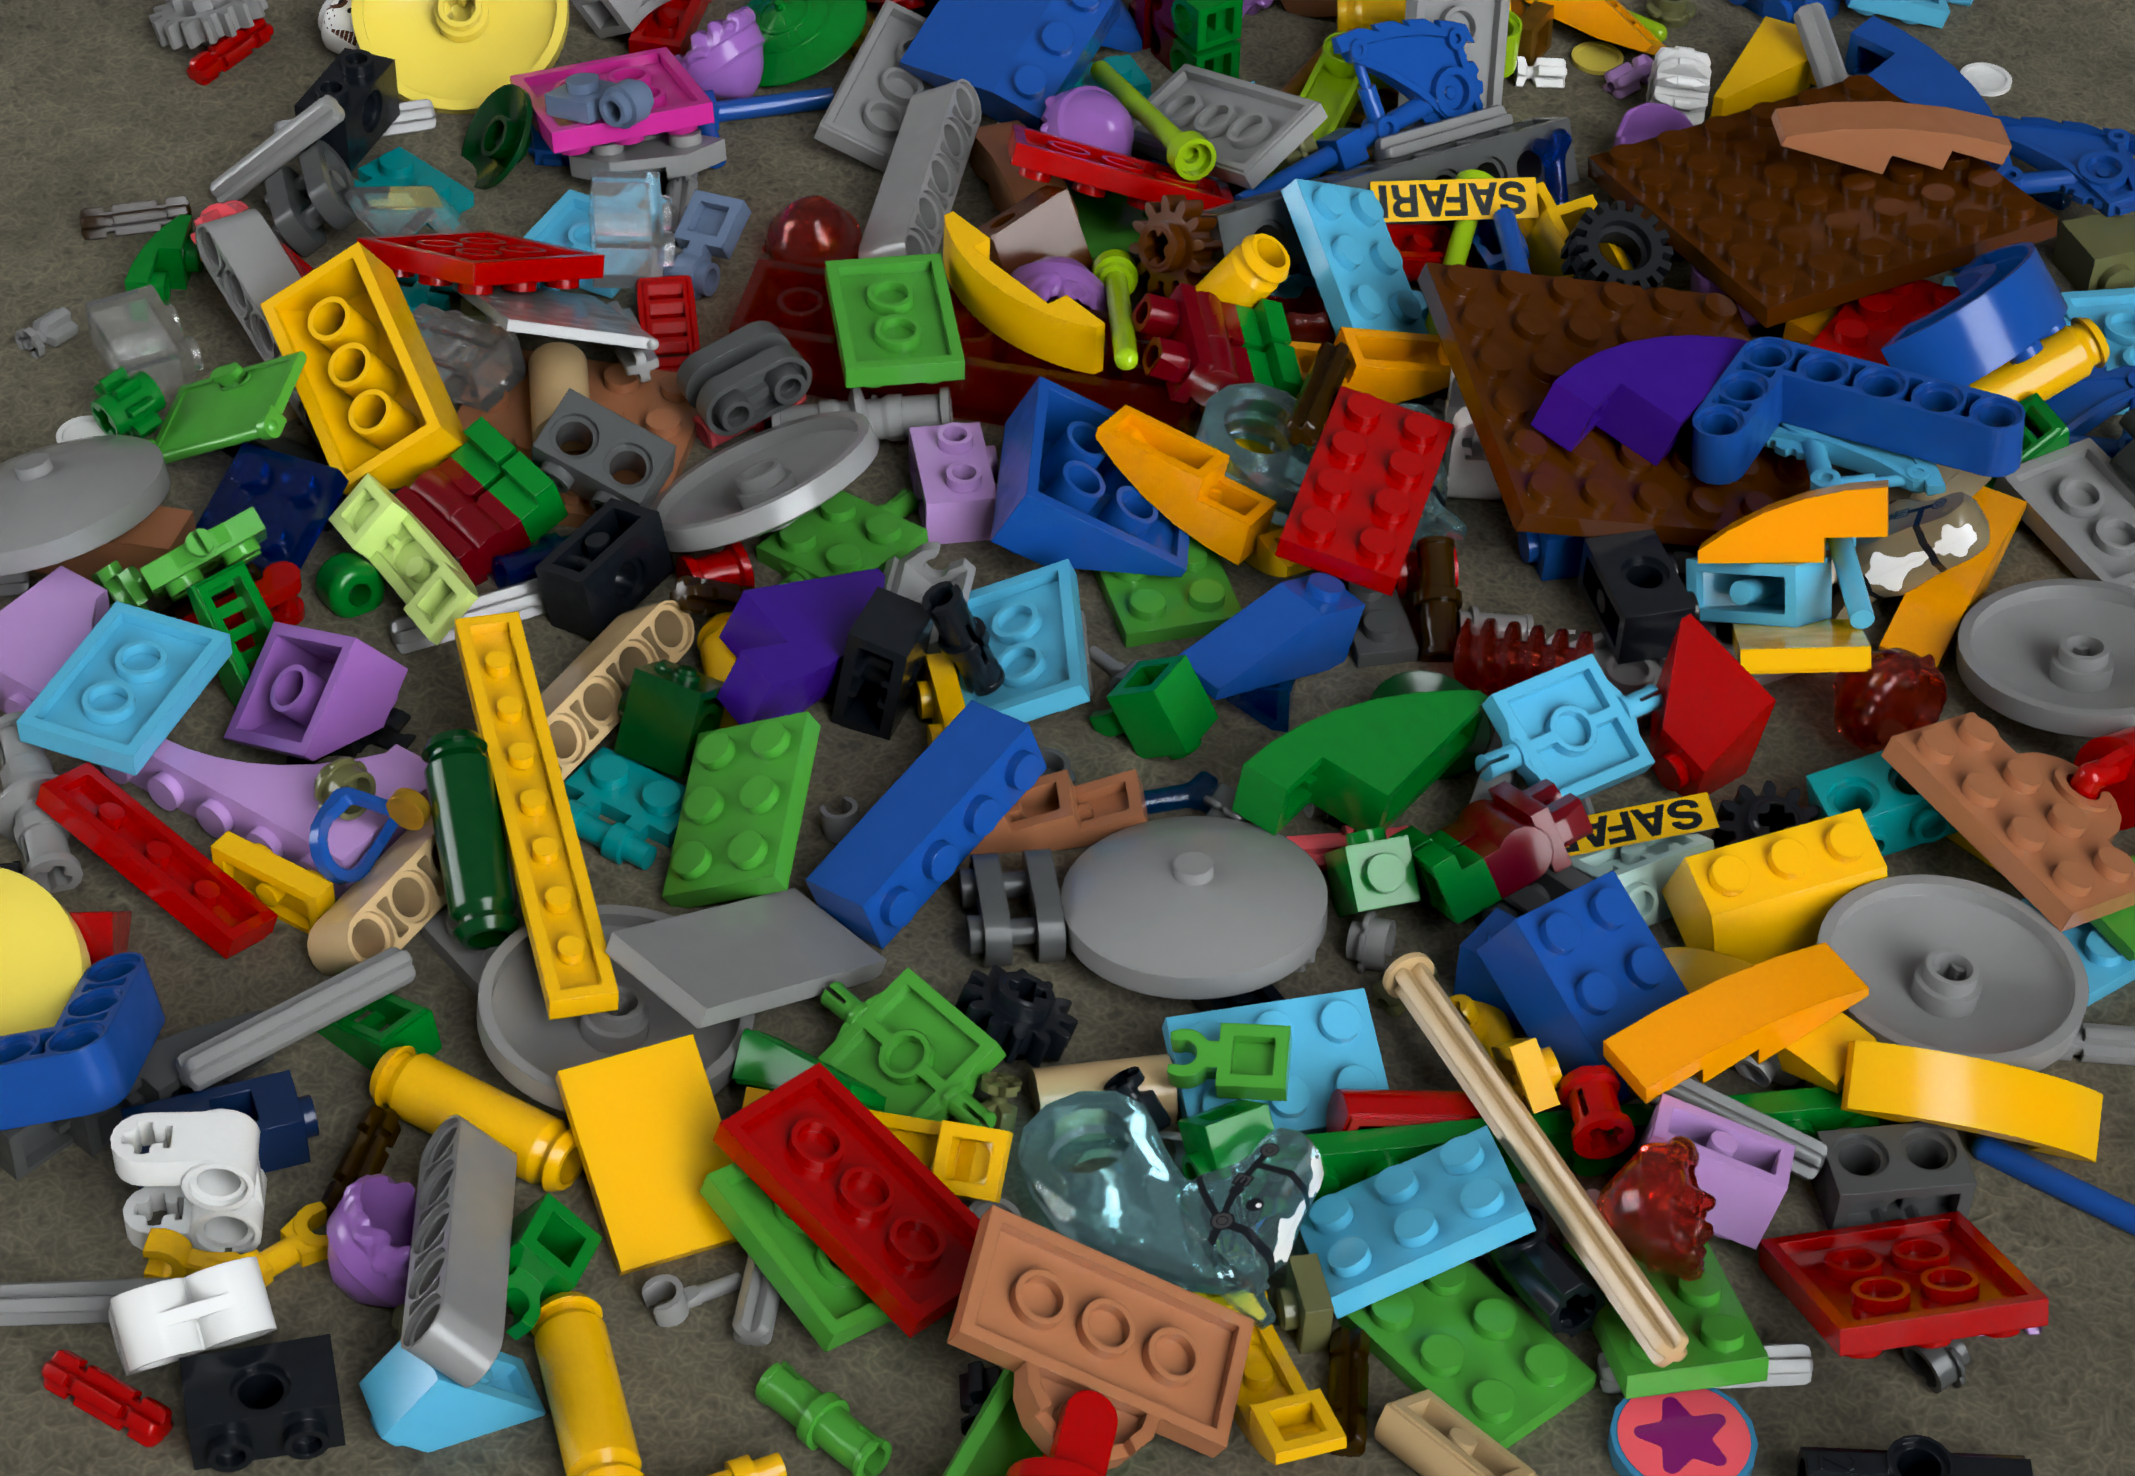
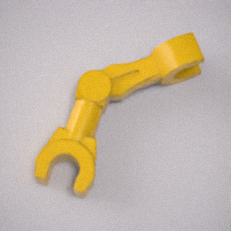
(175, 1257)

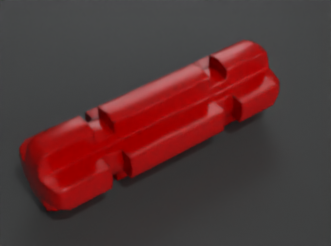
(228, 52)
(107, 1398)

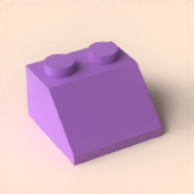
(314, 693)

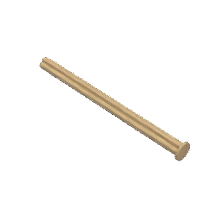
(1537, 1160)

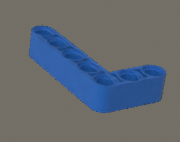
(1851, 400)
(90, 1052)

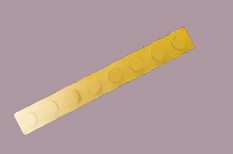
(536, 818)

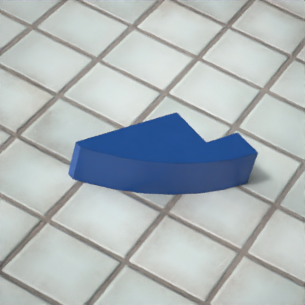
(1910, 69)

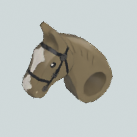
(1922, 539)

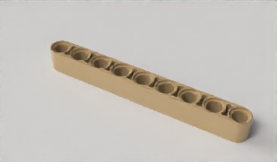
(581, 710)

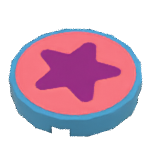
(1682, 1436)

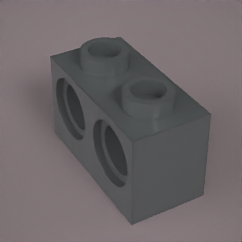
(612, 446)
(1892, 1174)

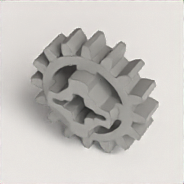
(203, 20)

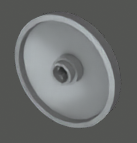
(765, 480)
(76, 498)
(2054, 655)
(1194, 907)
(1959, 969)
(533, 1048)

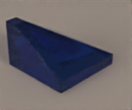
(1268, 704)

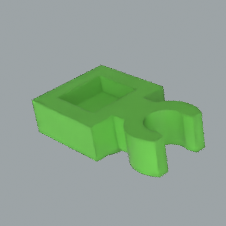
(1246, 1061)

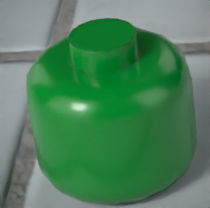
(345, 573)

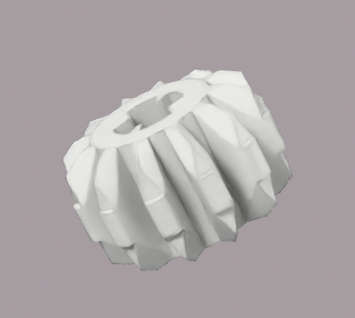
(1681, 81)

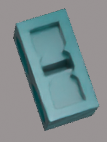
(1888, 803)

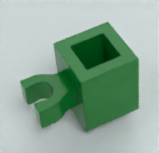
(1158, 708)
(546, 1258)

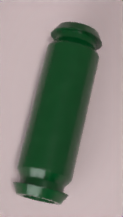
(470, 839)

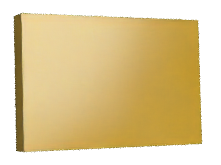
(1811, 648)
(646, 1147)

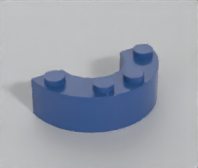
(1998, 318)

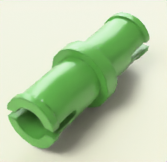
(823, 1420)

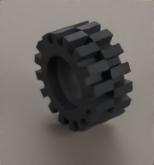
(1625, 231)

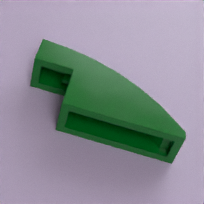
(1360, 760)

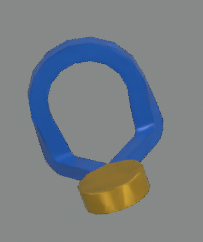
(404, 808)

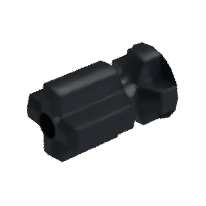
(1127, 1083)
(974, 1390)

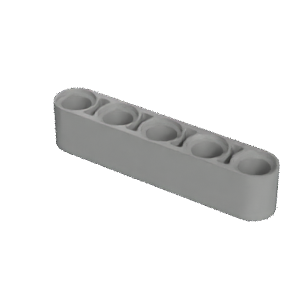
(923, 172)
(248, 270)
(460, 1252)

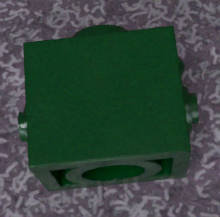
(665, 713)

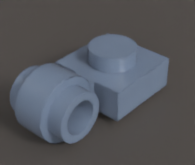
(588, 98)
(707, 230)

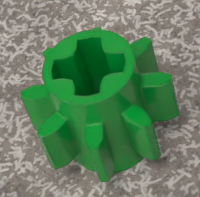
(128, 404)

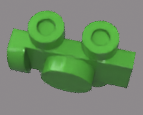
(124, 585)

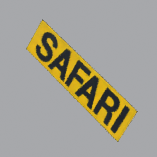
(1455, 199)
(1647, 823)

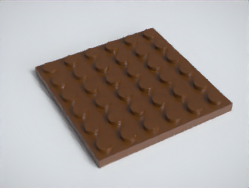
(1805, 230)
(1523, 331)

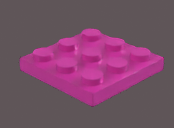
(677, 105)

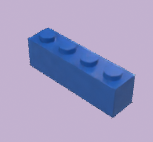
(927, 823)

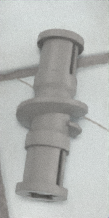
(887, 415)
(21, 820)

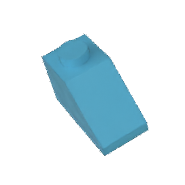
(1762, 592)
(430, 1411)

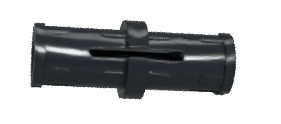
(963, 638)

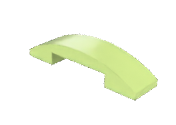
(406, 556)

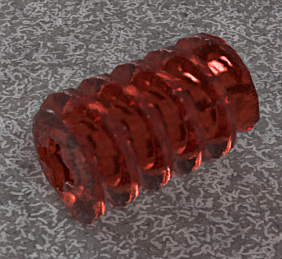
(1500, 662)

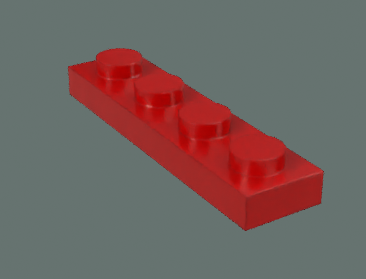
(156, 860)

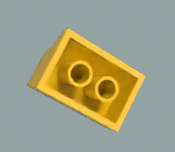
(1773, 888)

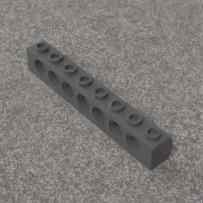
(1498, 152)

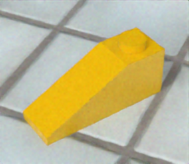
(1766, 71)

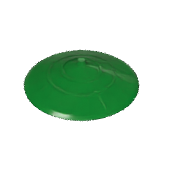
(805, 35)

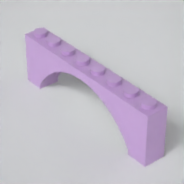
(249, 799)

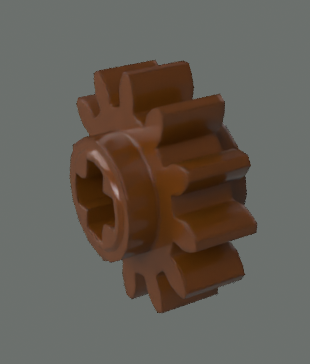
(1174, 243)

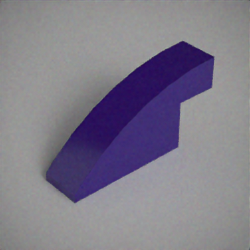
(1636, 392)
(791, 643)

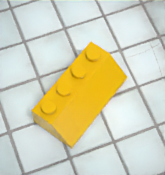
(365, 371)

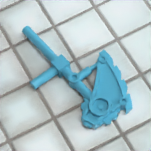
(1876, 464)

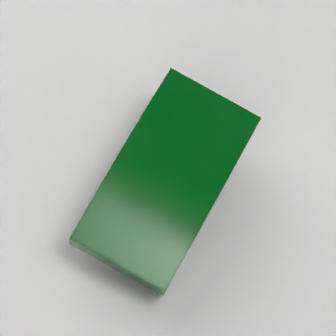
(166, 259)

